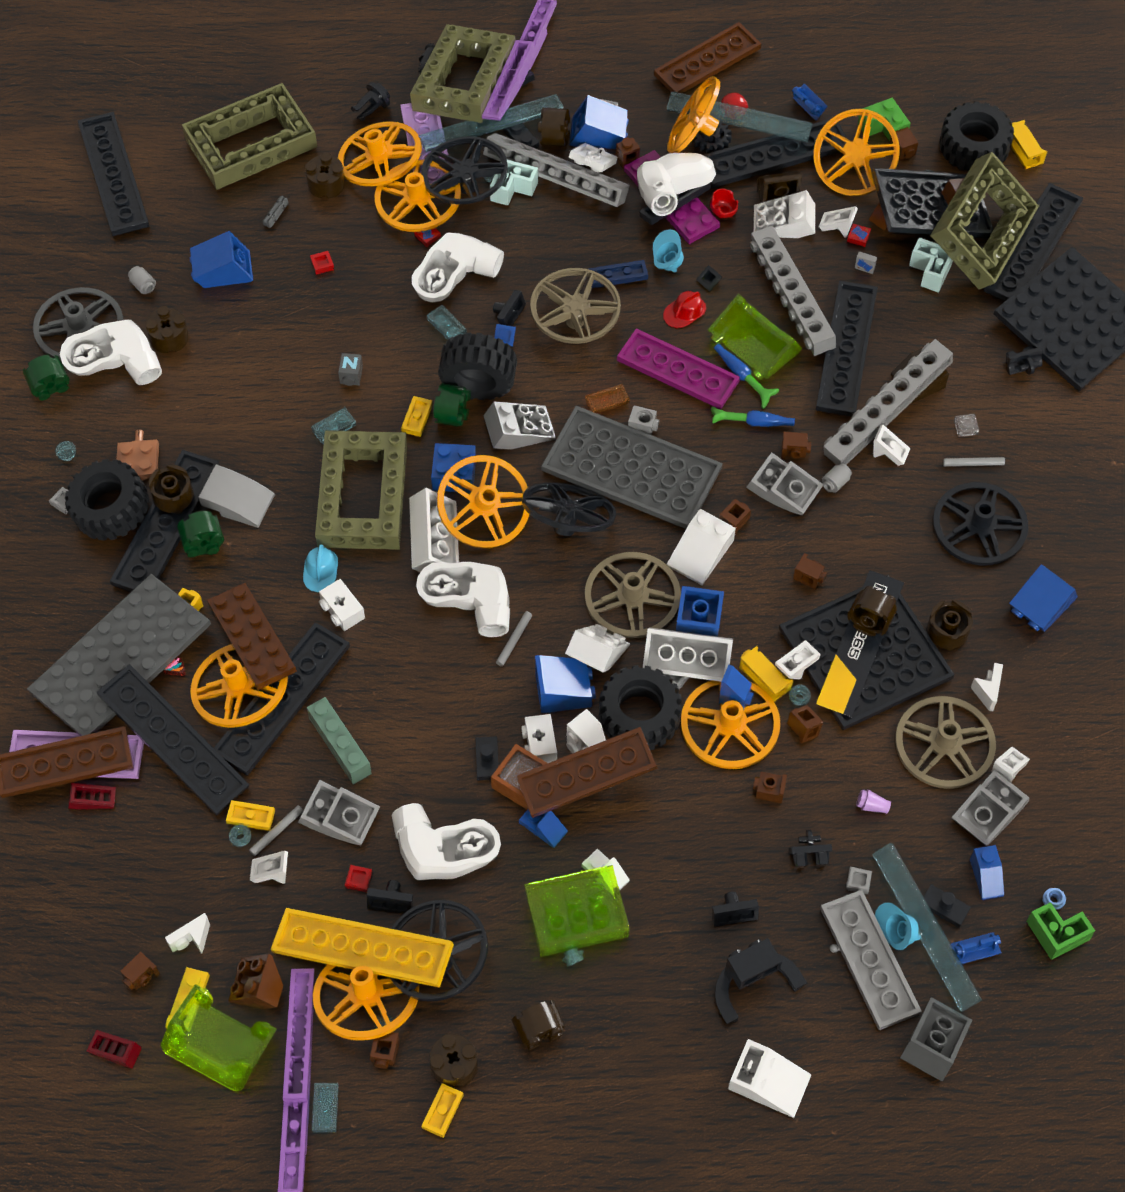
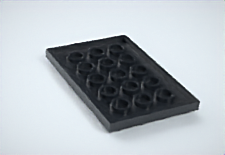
(915, 202)

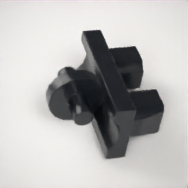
(1024, 361)
(800, 853)

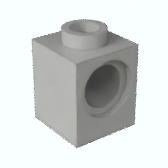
(642, 415)

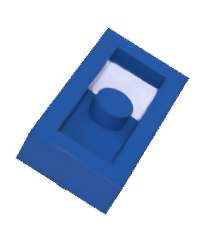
(545, 827)

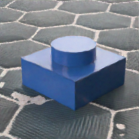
(505, 333)

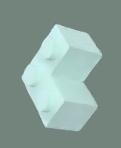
(519, 179)
(933, 261)

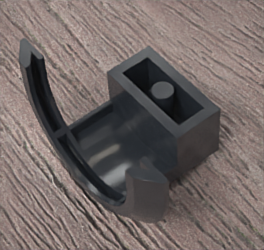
(749, 967)

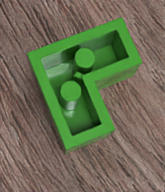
(891, 112)
(1059, 935)

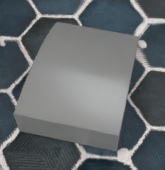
(785, 485)
(236, 496)
(991, 808)
(339, 813)

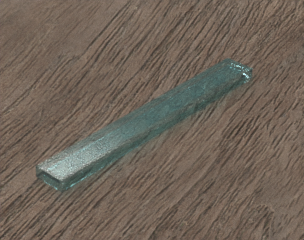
(513, 116)
(749, 118)
(929, 929)

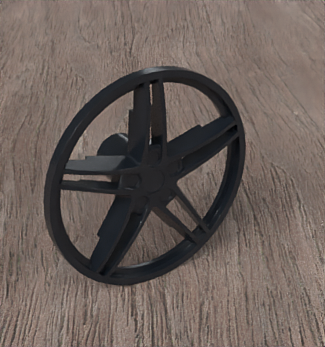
(464, 171)
(568, 510)
(981, 522)
(463, 945)

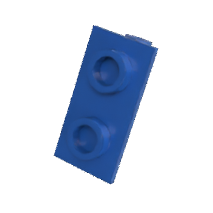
(809, 101)
(977, 947)

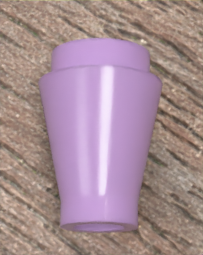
(872, 802)

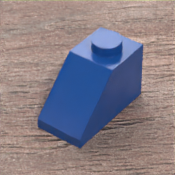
(735, 687)
(988, 872)

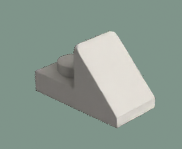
(838, 219)
(890, 445)
(798, 660)
(988, 689)
(1010, 763)
(598, 859)
(270, 867)
(194, 930)

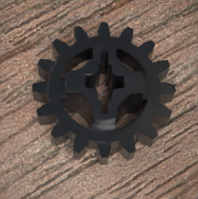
(713, 142)

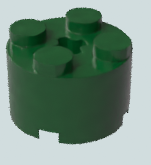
(46, 376)
(451, 405)
(200, 534)

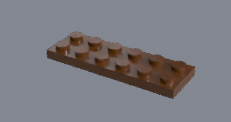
(707, 59)
(251, 636)
(64, 762)
(586, 772)

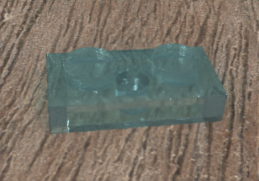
(445, 322)
(339, 421)
(325, 1107)

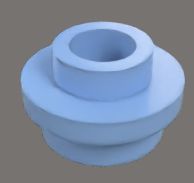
(1056, 893)

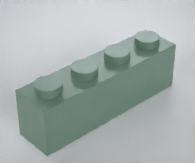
(339, 740)

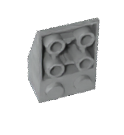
(518, 425)

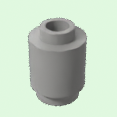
(141, 280)
(836, 478)

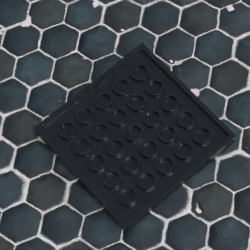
(1071, 316)
(901, 669)

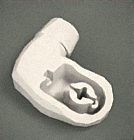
(672, 175)
(448, 263)
(111, 347)
(469, 588)
(444, 851)

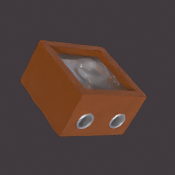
(515, 763)

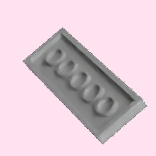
(870, 960)

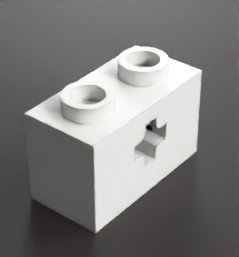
(341, 605)
(540, 728)

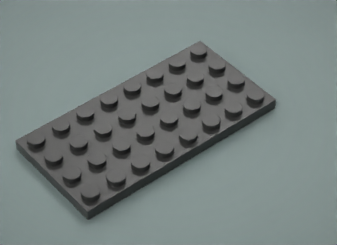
(632, 467)
(141, 631)

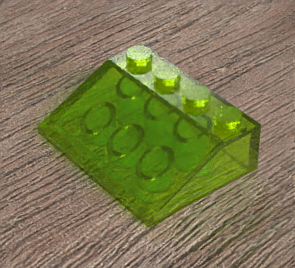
(577, 910)

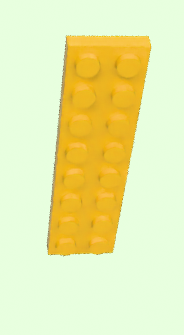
(360, 944)

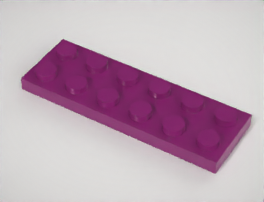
(691, 219)
(678, 368)

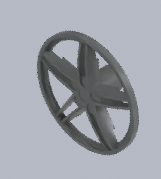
(76, 317)

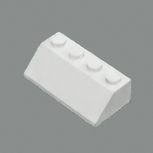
(429, 536)
(687, 654)

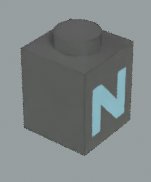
(350, 369)

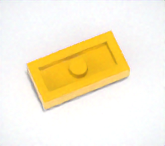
(417, 416)
(250, 815)
(442, 1110)

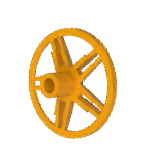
(697, 118)
(378, 151)
(856, 152)
(414, 194)
(483, 501)
(234, 684)
(730, 721)
(364, 991)

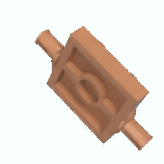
(140, 455)

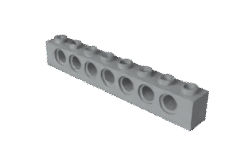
(561, 171)
(793, 291)
(885, 413)

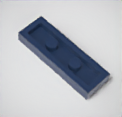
(622, 273)

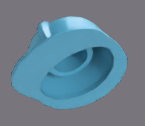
(668, 250)
(320, 568)
(897, 926)

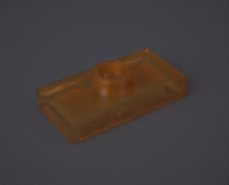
(607, 399)

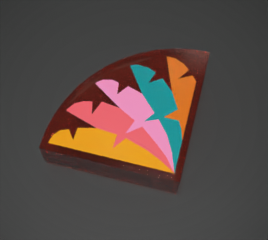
(176, 667)

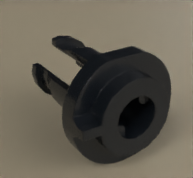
(376, 95)

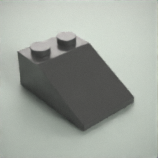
(936, 1039)

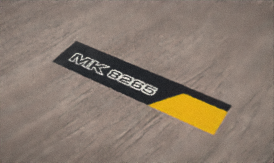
(855, 656)

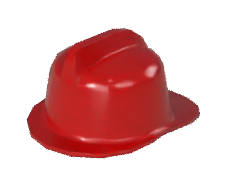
(684, 310)

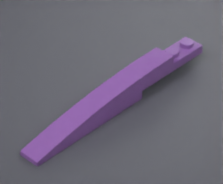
(520, 60)
(297, 1082)

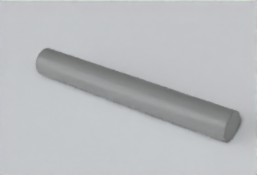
(973, 461)
(514, 638)
(276, 830)

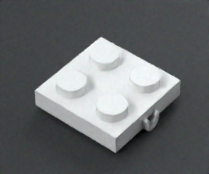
(591, 156)

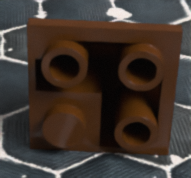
(257, 983)

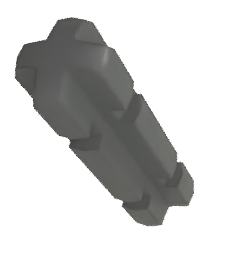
(275, 211)

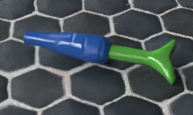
(744, 372)
(752, 418)

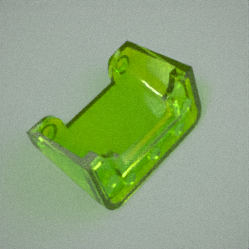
(753, 338)
(215, 1041)

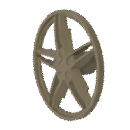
(575, 307)
(632, 593)
(945, 740)

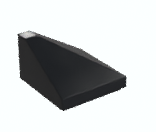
(709, 278)

